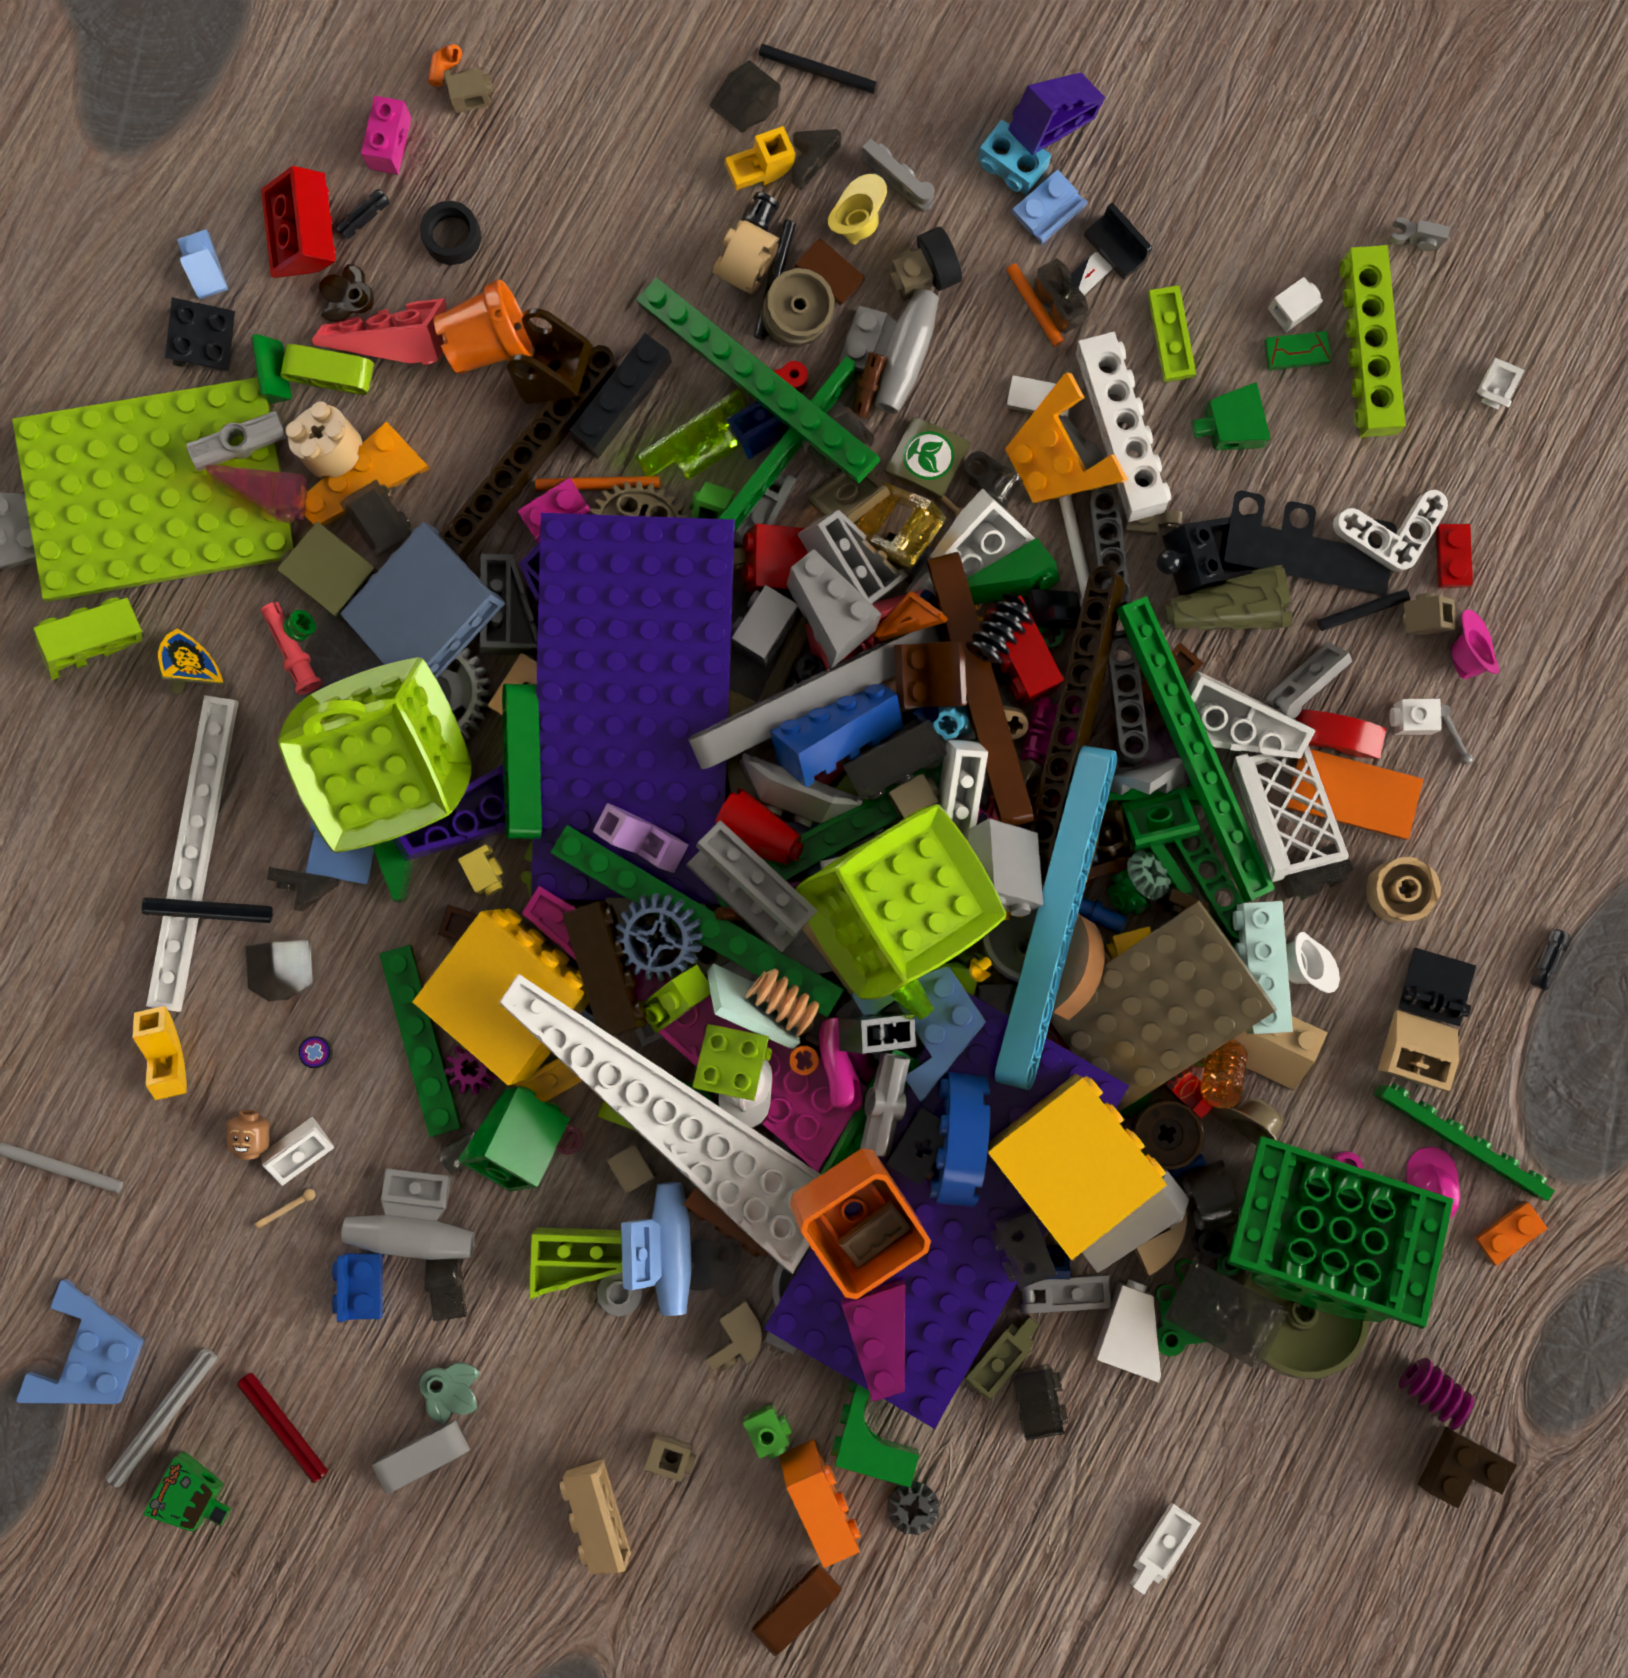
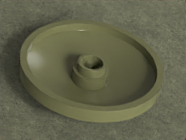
(1310, 1340)

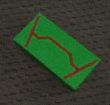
(1297, 350)

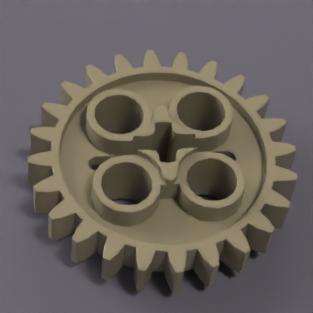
(634, 499)

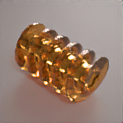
(1224, 1075)

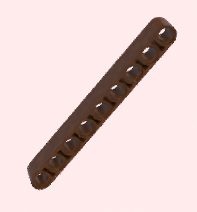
(982, 693)

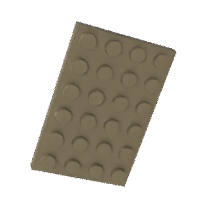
(1166, 1005)

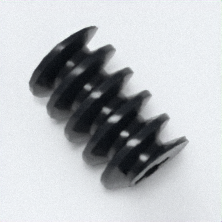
(1000, 629)

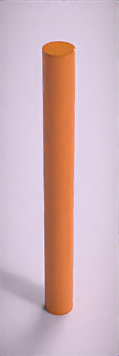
(599, 483)

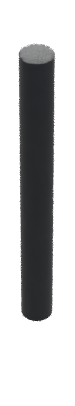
(818, 68)
(777, 268)

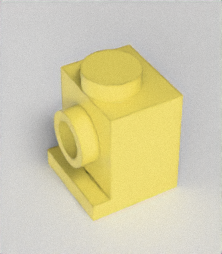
(482, 871)

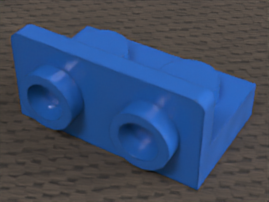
(358, 1286)

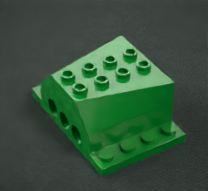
(1339, 1236)

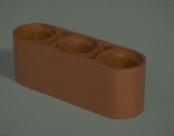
(796, 1609)

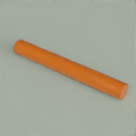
(1035, 305)

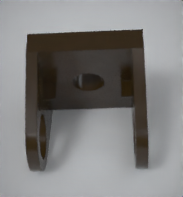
(554, 350)

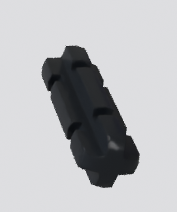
(362, 214)
(1550, 959)

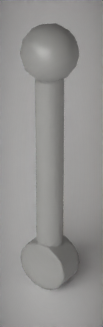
(1466, 758)

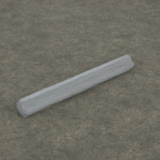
(161, 1418)

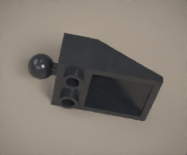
(1197, 555)

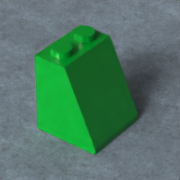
(516, 1140)

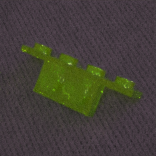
(696, 442)

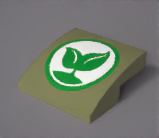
(927, 457)

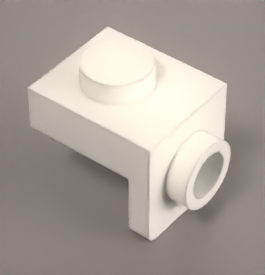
(1499, 383)

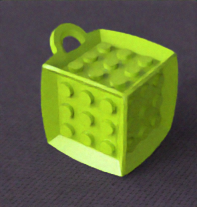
(376, 755)
(902, 903)

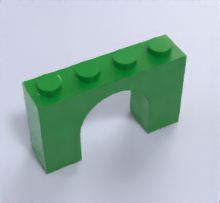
(866, 1452)

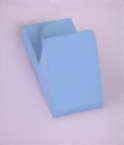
(202, 264)

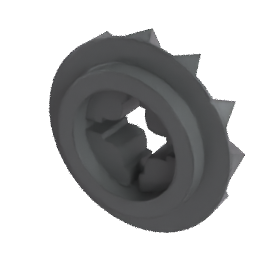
(926, 1501)

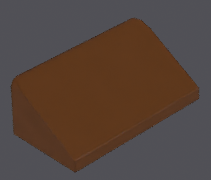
(837, 272)

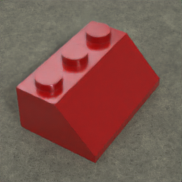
(298, 223)

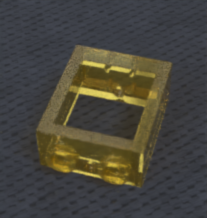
(906, 546)

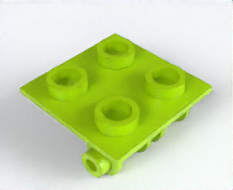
(731, 1062)

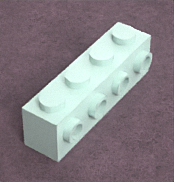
(1265, 955)

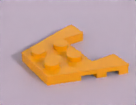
(1048, 457)

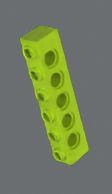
(1373, 265)

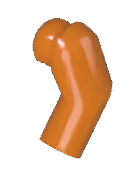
(441, 61)

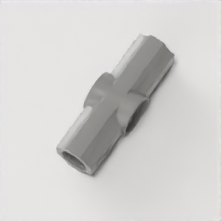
(217, 449)
(885, 1103)

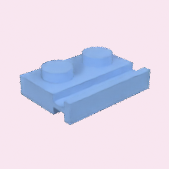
(1049, 207)

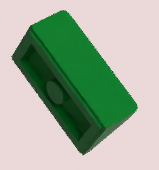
(269, 360)

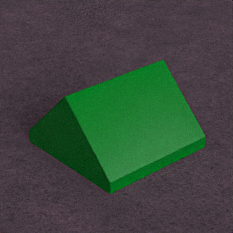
(1160, 819)

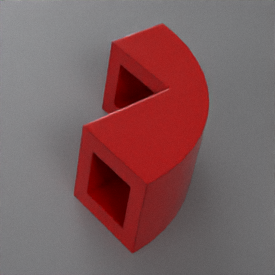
(1344, 733)

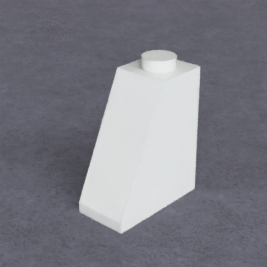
(1130, 1332)

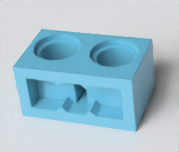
(1007, 164)

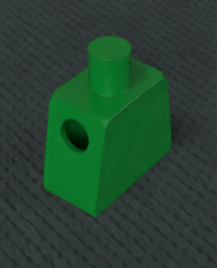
(1234, 420)

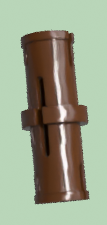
(868, 384)

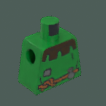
(187, 1496)

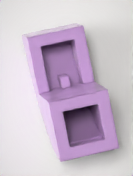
(641, 837)

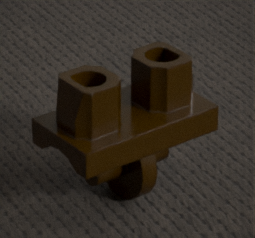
(1114, 833)

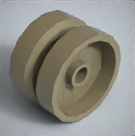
(792, 290)

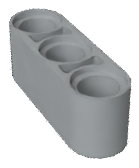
(420, 1457)

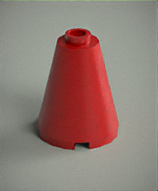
(760, 828)

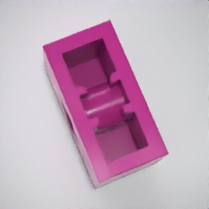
(386, 135)

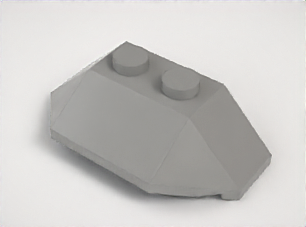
(785, 794)

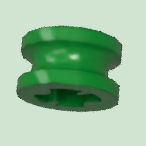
(298, 633)

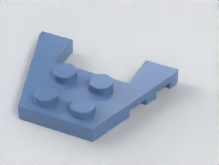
(943, 1032)
(97, 1362)

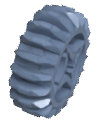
(672, 939)

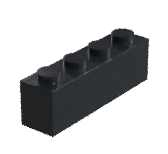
(620, 395)

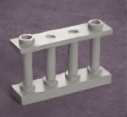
(750, 887)

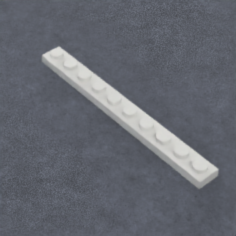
(193, 850)

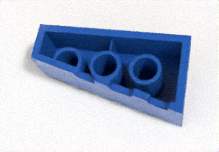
(836, 732)

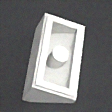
(296, 1151)

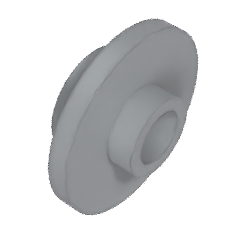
(616, 1299)

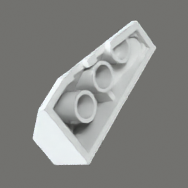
(980, 535)

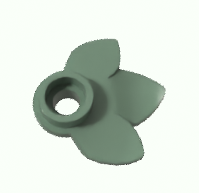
(454, 1392)

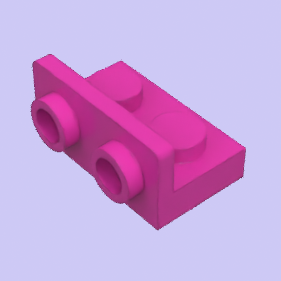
(559, 499)

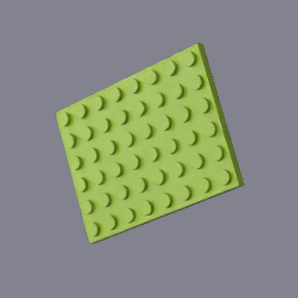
(123, 501)

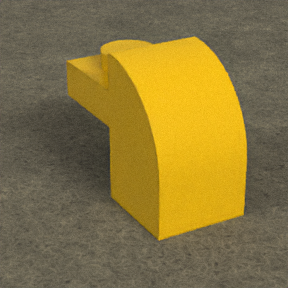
(765, 162)

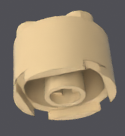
(746, 256)
(324, 440)
(1409, 872)

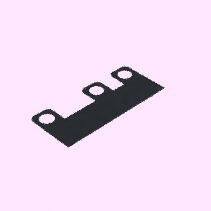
(1300, 552)

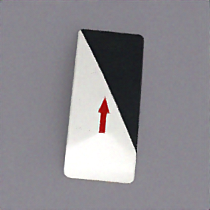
(1090, 272)

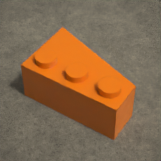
(819, 1504)

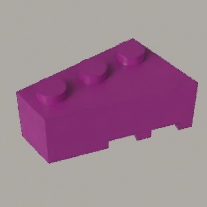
(879, 1337)

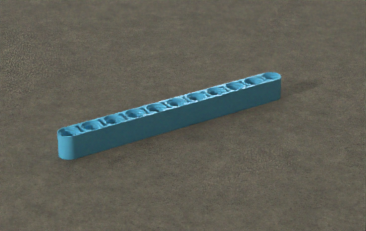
(1056, 918)

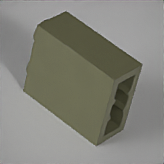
(326, 569)

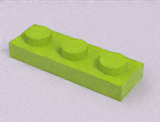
(1171, 333)

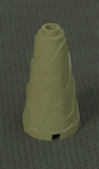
(1237, 604)

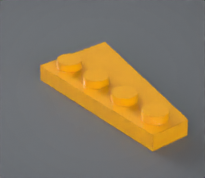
(381, 457)

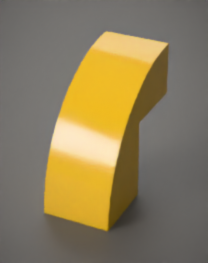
(161, 1046)

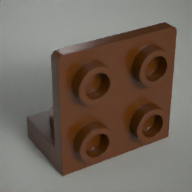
(930, 674)

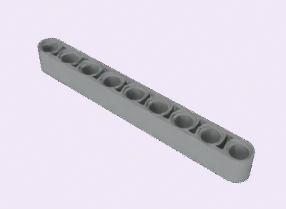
(823, 689)

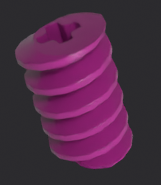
(1438, 1389)

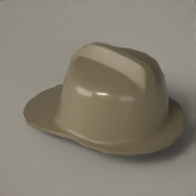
(1252, 1119)

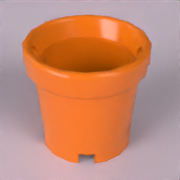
(483, 329)

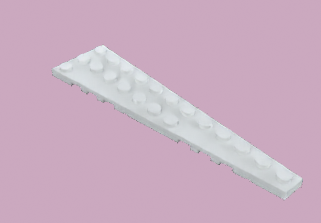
(713, 1149)

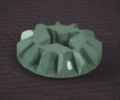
(1152, 883)

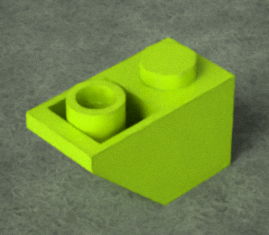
(676, 998)

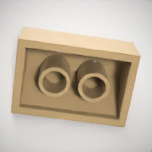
(1283, 1055)
(596, 1518)

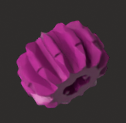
(468, 1079)

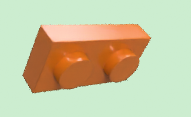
(1510, 1233)

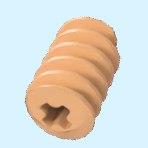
(784, 1001)

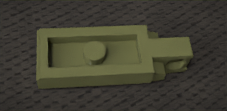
(1002, 1357)

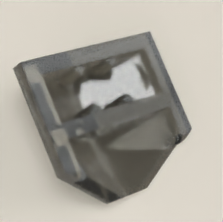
(746, 97)
(279, 969)

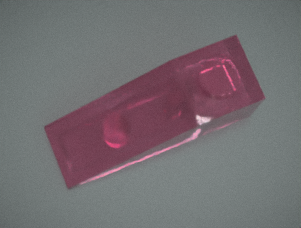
(273, 492)

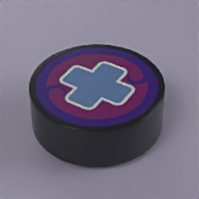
(315, 1052)

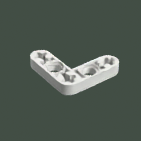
(1392, 542)

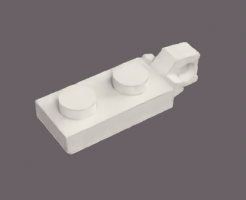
(1163, 1547)

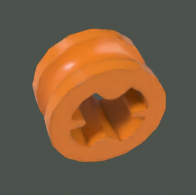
(814, 1059)

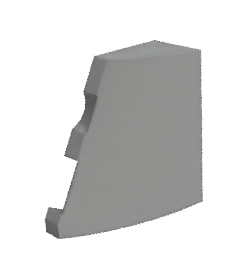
(1156, 776)

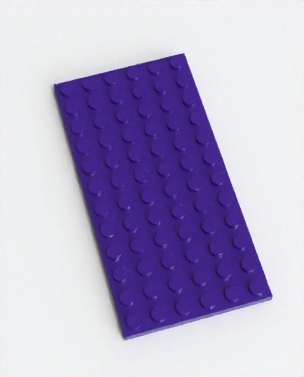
(624, 678)
(961, 1281)

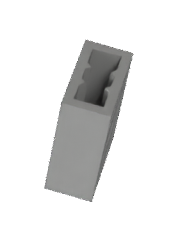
(1011, 863)

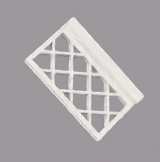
(1263, 821)

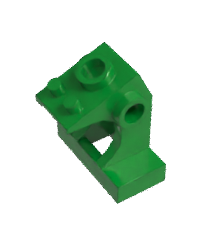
(1125, 895)

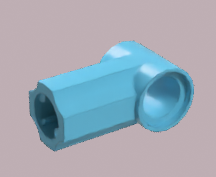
(952, 722)

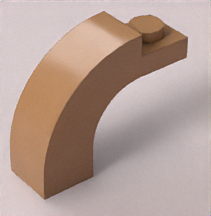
(1081, 970)

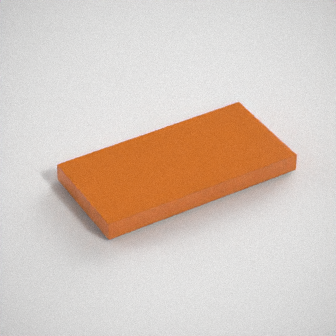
(1362, 794)

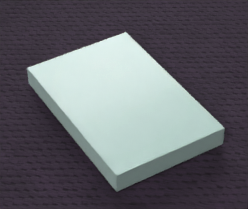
(730, 1003)

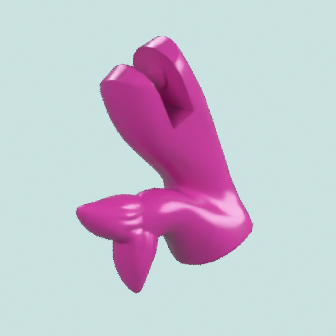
(840, 1068)

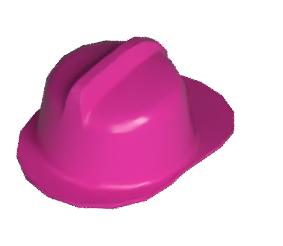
(1473, 649)
(1436, 1172)

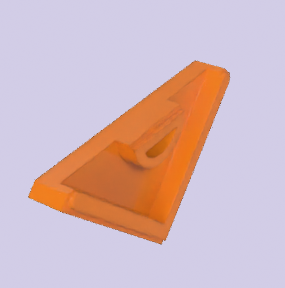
(909, 616)

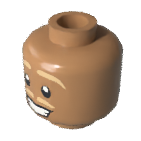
(247, 1135)

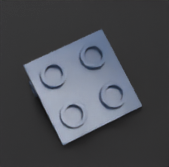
(347, 865)

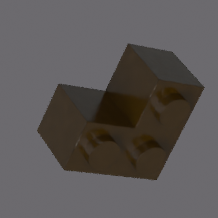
(1460, 1461)

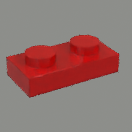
(1454, 556)

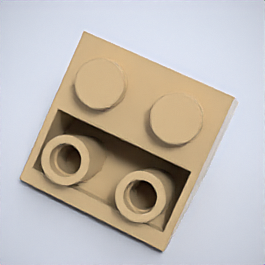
(1420, 1051)

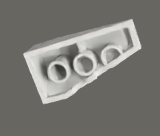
(1244, 723)

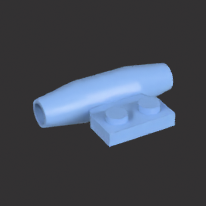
(660, 1250)

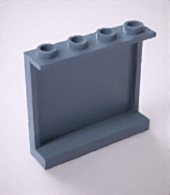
(422, 604)

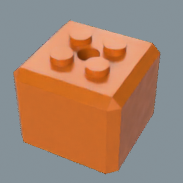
(822, 1221)

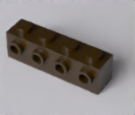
(602, 968)

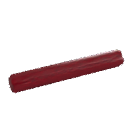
(282, 1427)

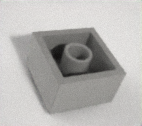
(764, 626)

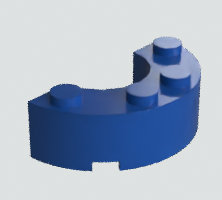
(966, 1139)

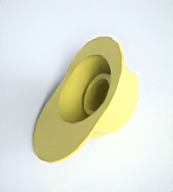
(858, 208)

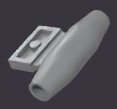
(900, 342)
(410, 1221)

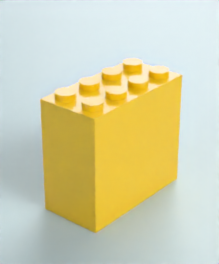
(475, 976)
(1076, 1164)

